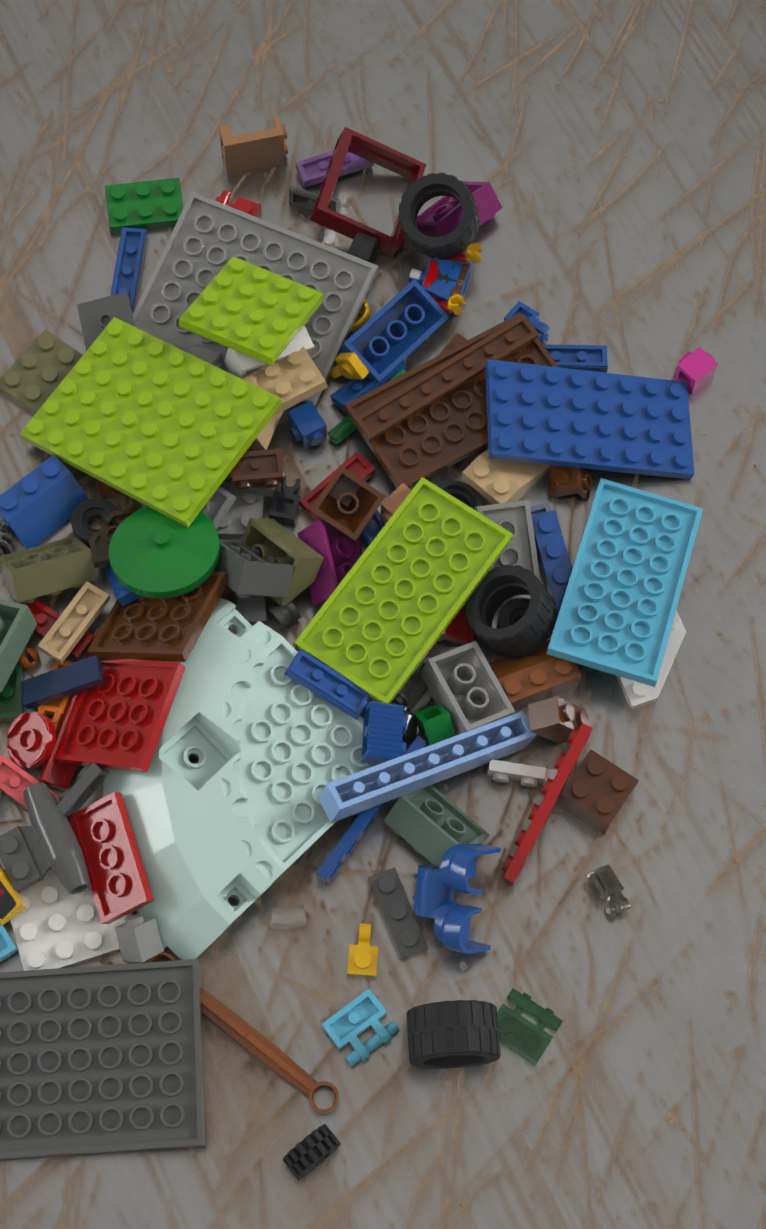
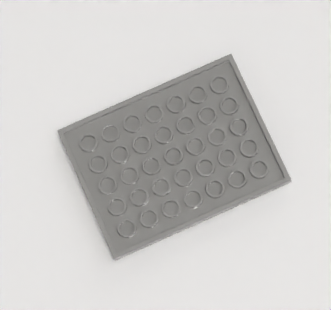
(214, 233)

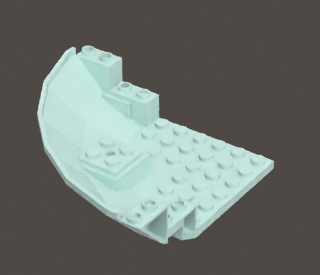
(251, 796)

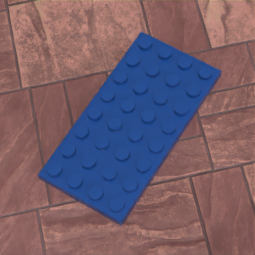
(588, 419)

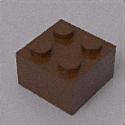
(597, 792)

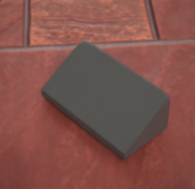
(307, 199)

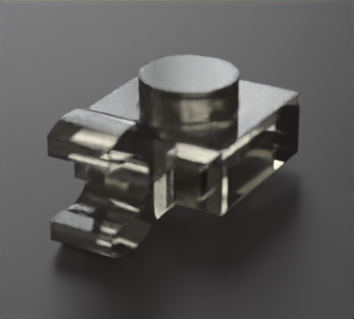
(608, 887)

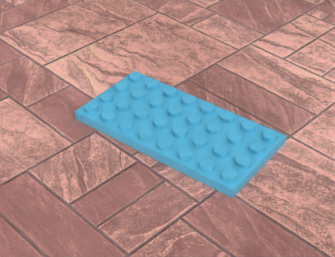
(626, 582)

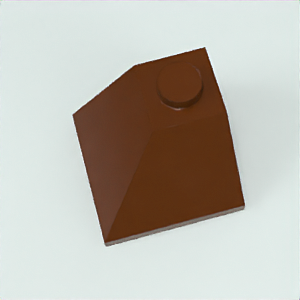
(347, 503)

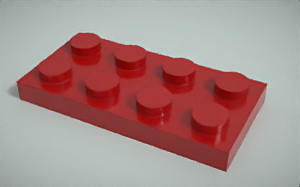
(111, 858)

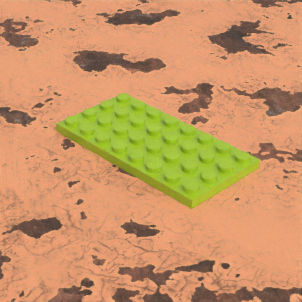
(404, 591)

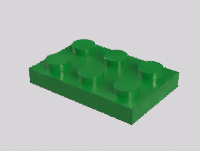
(144, 204)

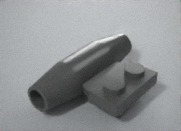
(43, 846)

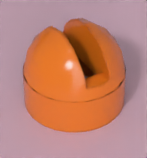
(27, 666)

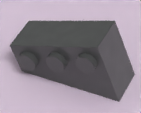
(252, 574)

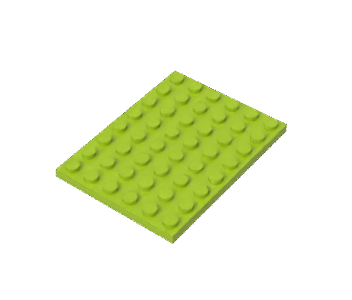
(151, 420)

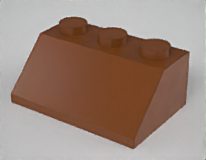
(535, 676)

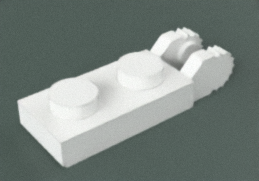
(527, 774)

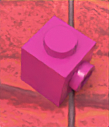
(695, 369)

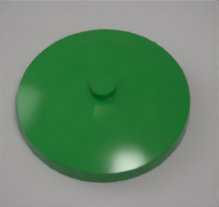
(163, 556)

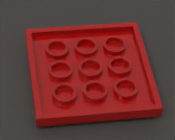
(123, 717)

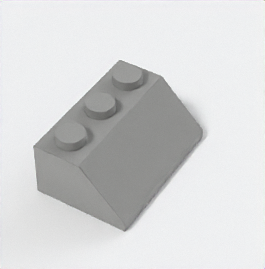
(466, 687)

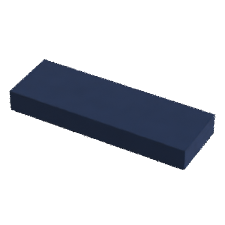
(62, 682)

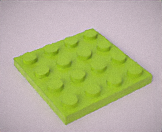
(251, 310)

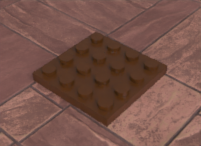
(158, 627)

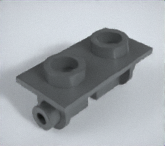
(413, 689)

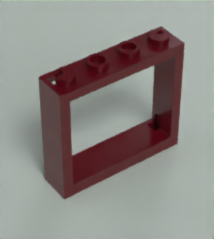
(380, 155)

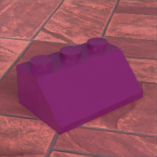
(447, 212)
(339, 556)

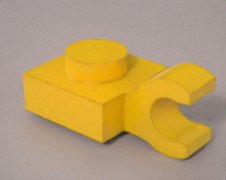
(349, 366)
(363, 957)

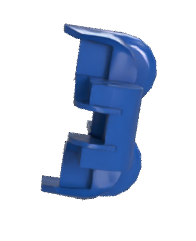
(436, 890)

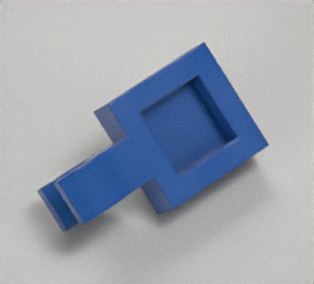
(533, 317)

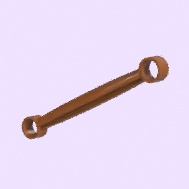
(260, 1046)

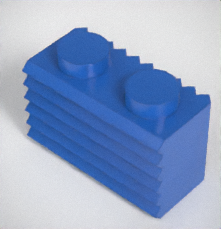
(383, 732)

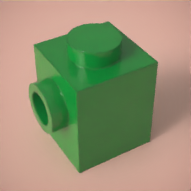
(434, 724)

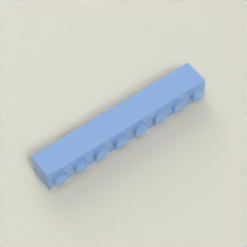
(425, 766)

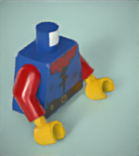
(448, 278)

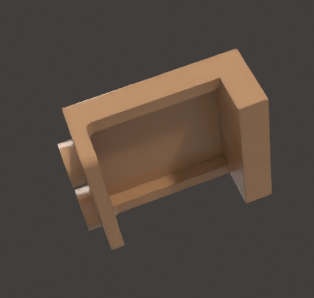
(254, 149)

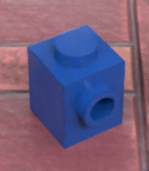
(307, 425)

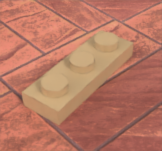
(74, 622)

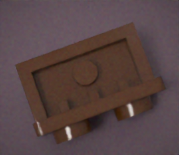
(258, 468)
(569, 481)

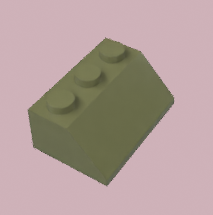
(277, 541)
(47, 569)

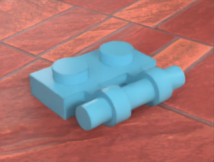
(356, 1018)

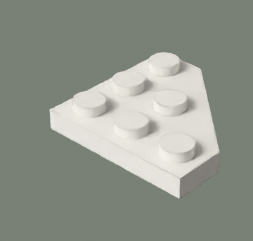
(640, 694)

